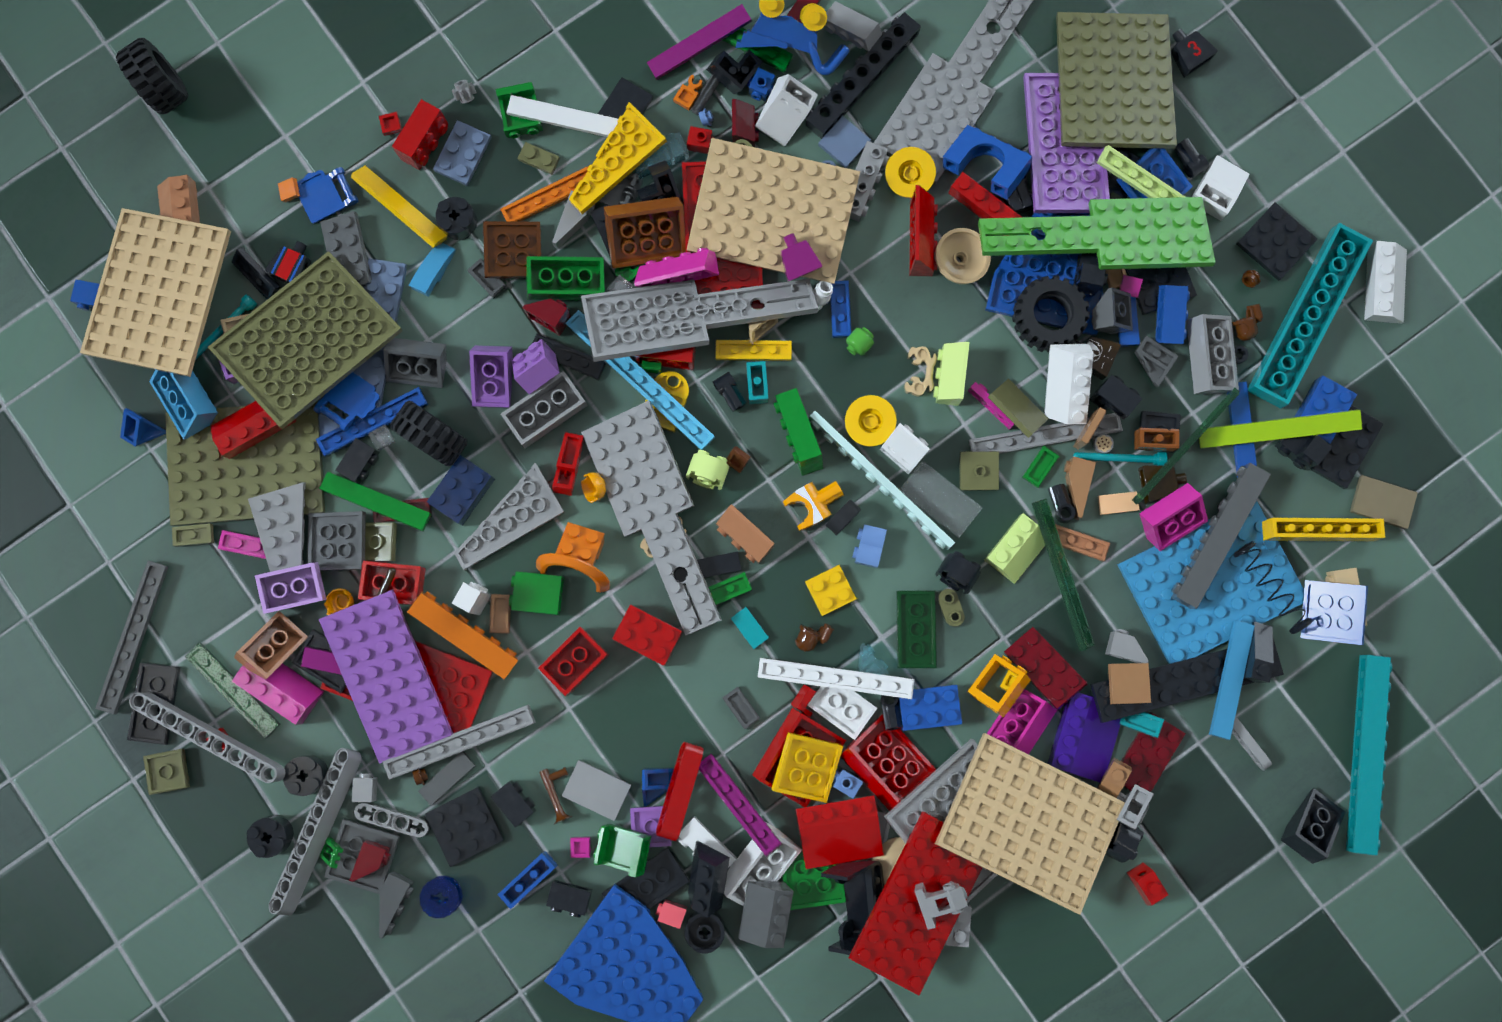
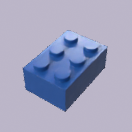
(1326, 397)
(930, 708)

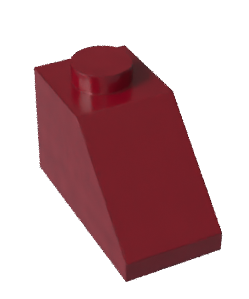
(370, 858)

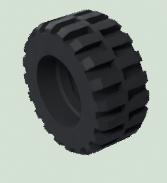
(151, 76)
(1061, 292)
(428, 433)

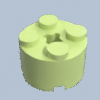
(708, 470)

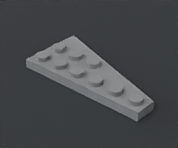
(516, 515)
(281, 525)

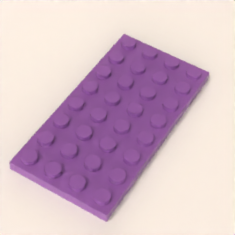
(1060, 175)
(386, 676)

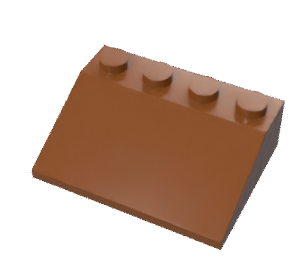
(645, 231)

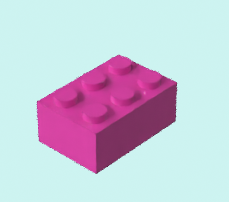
(1174, 517)

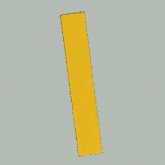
(399, 206)

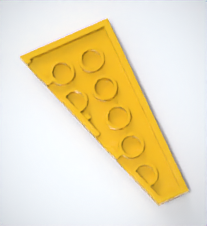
(621, 153)

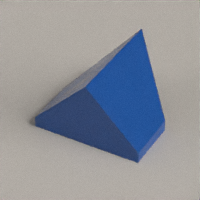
(138, 429)
(655, 783)

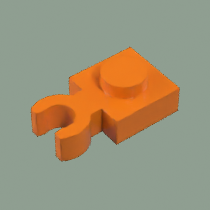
(687, 94)

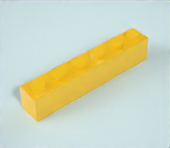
(1323, 529)

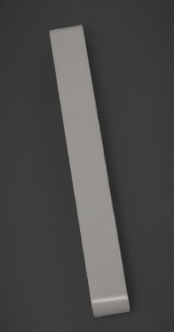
(198, 734)
(315, 832)

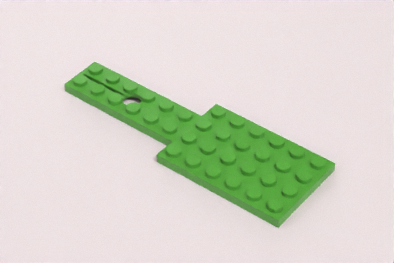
(1120, 231)

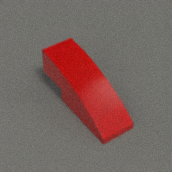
(568, 464)

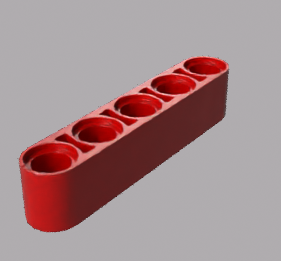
(679, 791)

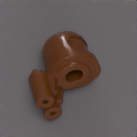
(1247, 327)
(808, 637)

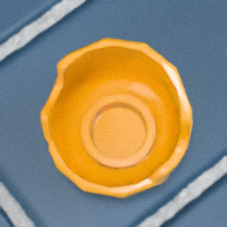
(593, 487)
(338, 600)

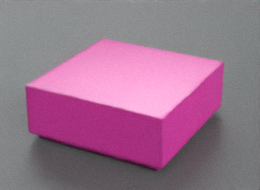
(1131, 285)
(580, 847)

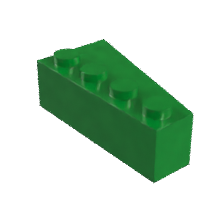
(799, 431)

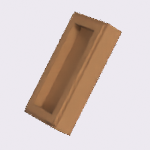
(500, 614)

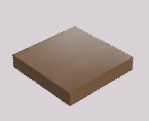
(1090, 428)
(1129, 683)

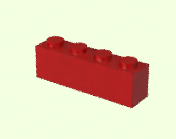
(979, 199)

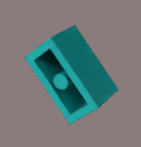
(757, 382)

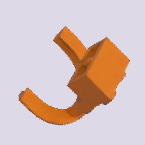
(578, 550)

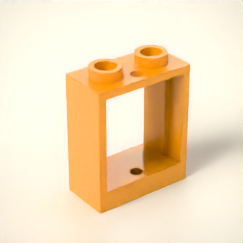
(1012, 693)

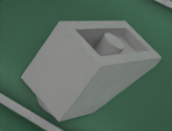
(1125, 647)

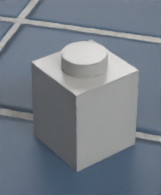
(364, 788)

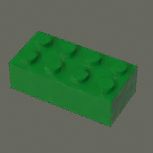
(563, 277)

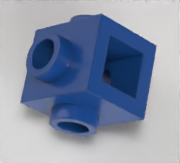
(761, 85)

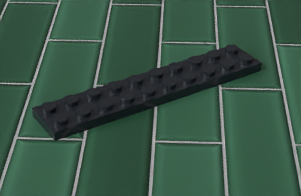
(1173, 684)

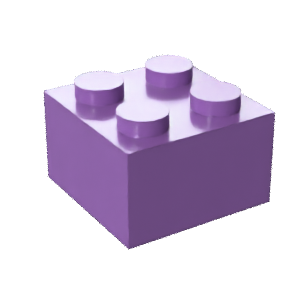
(535, 366)

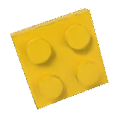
(830, 590)

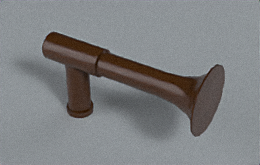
(547, 780)

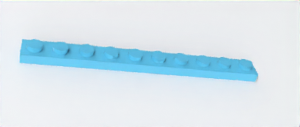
(650, 390)

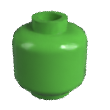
(860, 341)

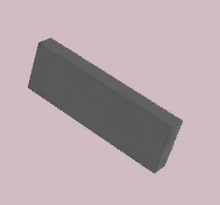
(447, 778)

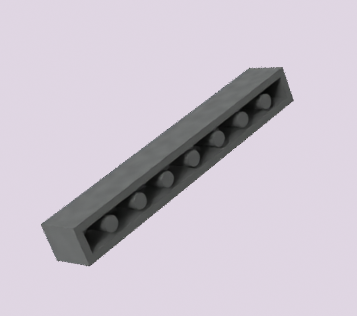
(1220, 536)

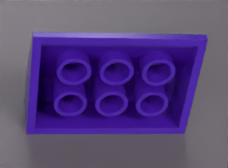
(1081, 741)

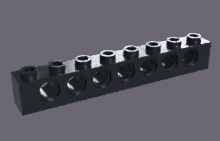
(904, 25)

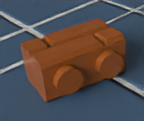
(1156, 439)

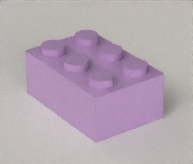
(290, 587)

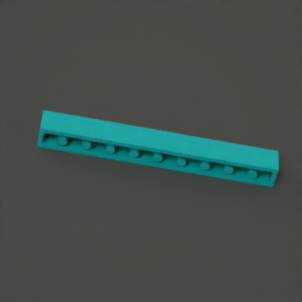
(1368, 755)

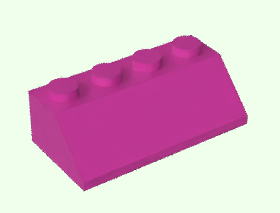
(678, 269)
(282, 691)
(1023, 722)

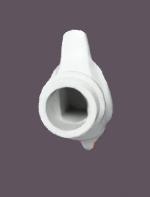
(822, 293)

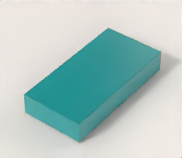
(749, 628)
(1144, 723)

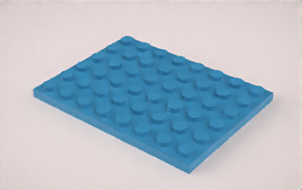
(1230, 596)

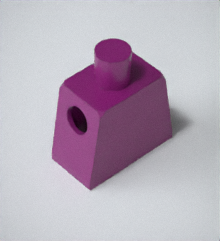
(798, 258)

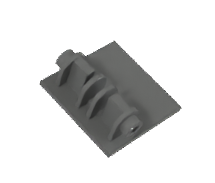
(624, 192)

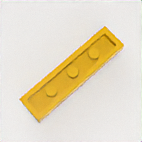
(758, 351)

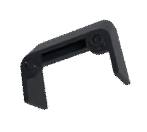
(863, 887)

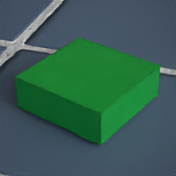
(652, 367)

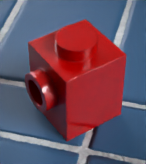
(699, 140)

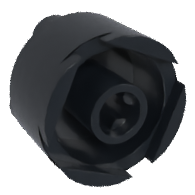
(466, 218)
(958, 572)
(295, 771)
(1124, 843)
(267, 847)
(697, 940)

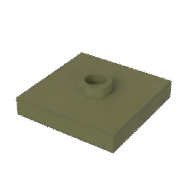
(979, 470)
(380, 541)
(166, 771)

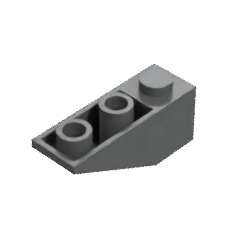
(392, 896)

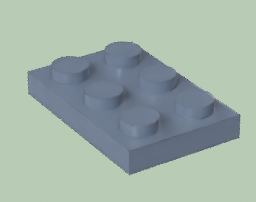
(462, 153)

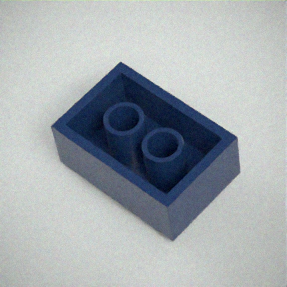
(461, 490)

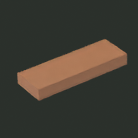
(1083, 543)

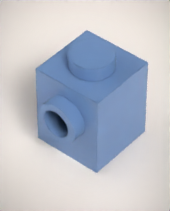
(847, 783)

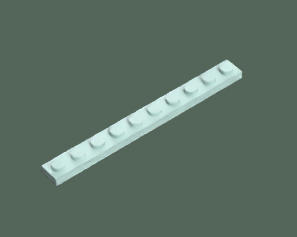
(886, 486)

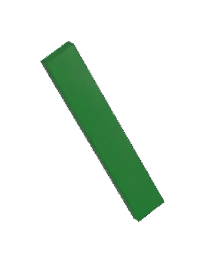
(375, 501)

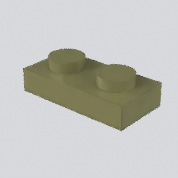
(538, 158)
(192, 535)

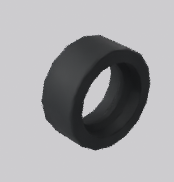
(843, 517)

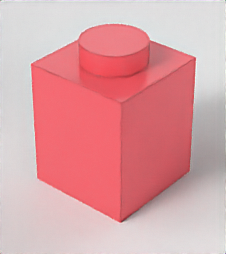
(671, 913)

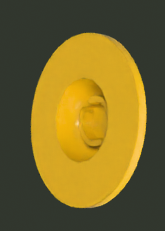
(910, 168)
(870, 420)

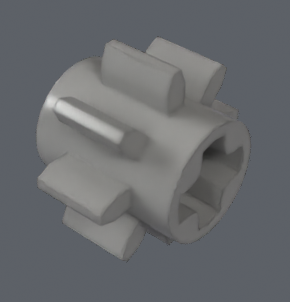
(464, 91)

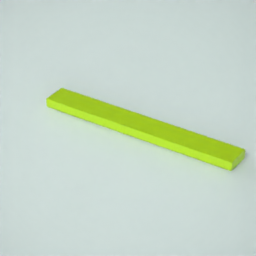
(1281, 428)

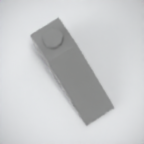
(570, 223)

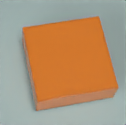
(288, 189)

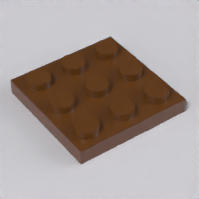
(508, 246)

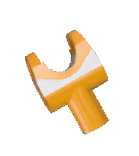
(815, 502)

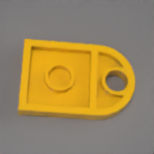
(679, 393)

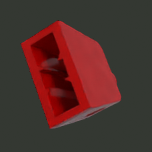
(1148, 884)

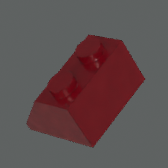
(744, 122)
(549, 314)

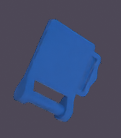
(321, 196)
(351, 396)

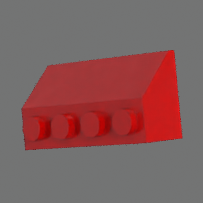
(243, 430)

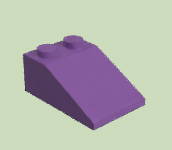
(491, 375)

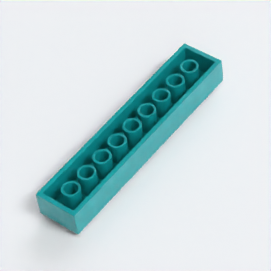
(1309, 315)

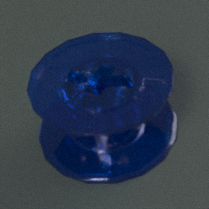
(433, 905)

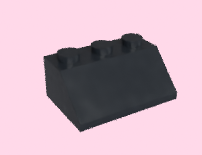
(707, 879)

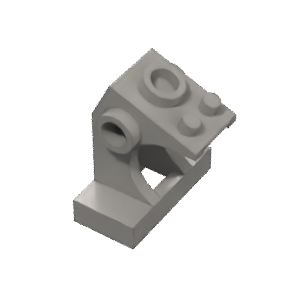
(1135, 806)
(927, 901)

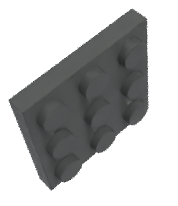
(337, 540)
(350, 838)

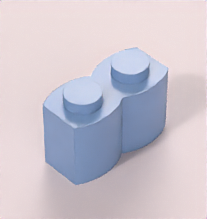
(870, 546)

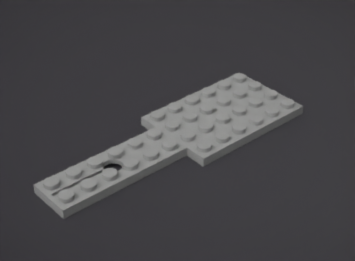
(951, 93)
(678, 317)
(647, 497)

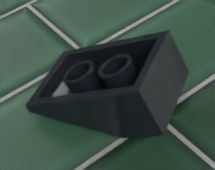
(1314, 827)

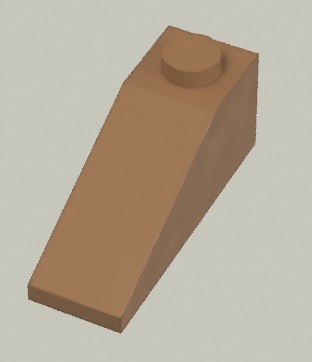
(1078, 481)
(1115, 777)

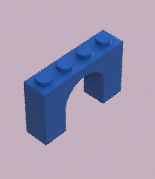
(974, 143)

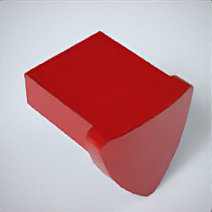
(802, 700)

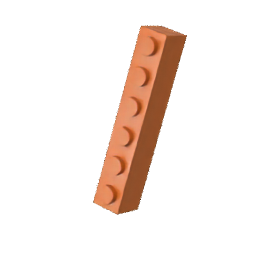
(463, 635)

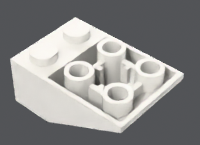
(785, 109)
(1221, 187)
(905, 448)

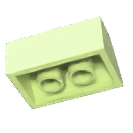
(952, 373)
(1017, 548)

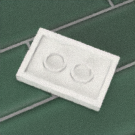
(843, 709)

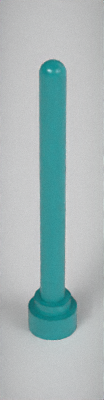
(246, 304)
(1157, 459)

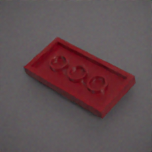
(1045, 668)
(1151, 755)

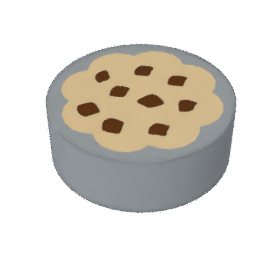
(1103, 443)

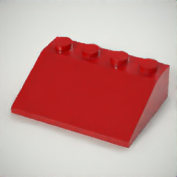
(922, 233)
(797, 724)
(887, 762)
(839, 832)

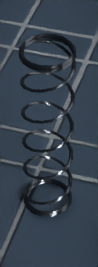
(1299, 625)

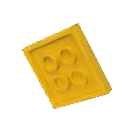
(807, 767)

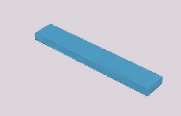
(1231, 680)

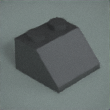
(1113, 312)

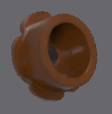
(1251, 278)
(420, 776)

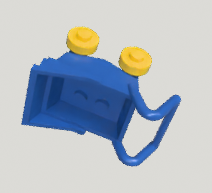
(788, 32)

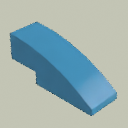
(432, 269)

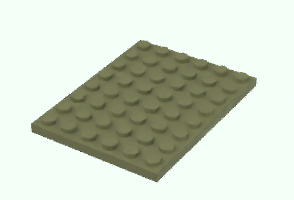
(1115, 80)
(305, 339)
(217, 489)

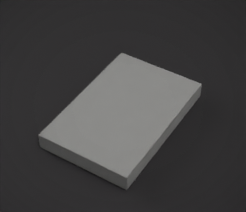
(596, 790)

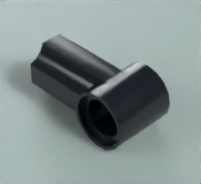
(1193, 162)
(727, 388)
(1061, 501)
(891, 714)

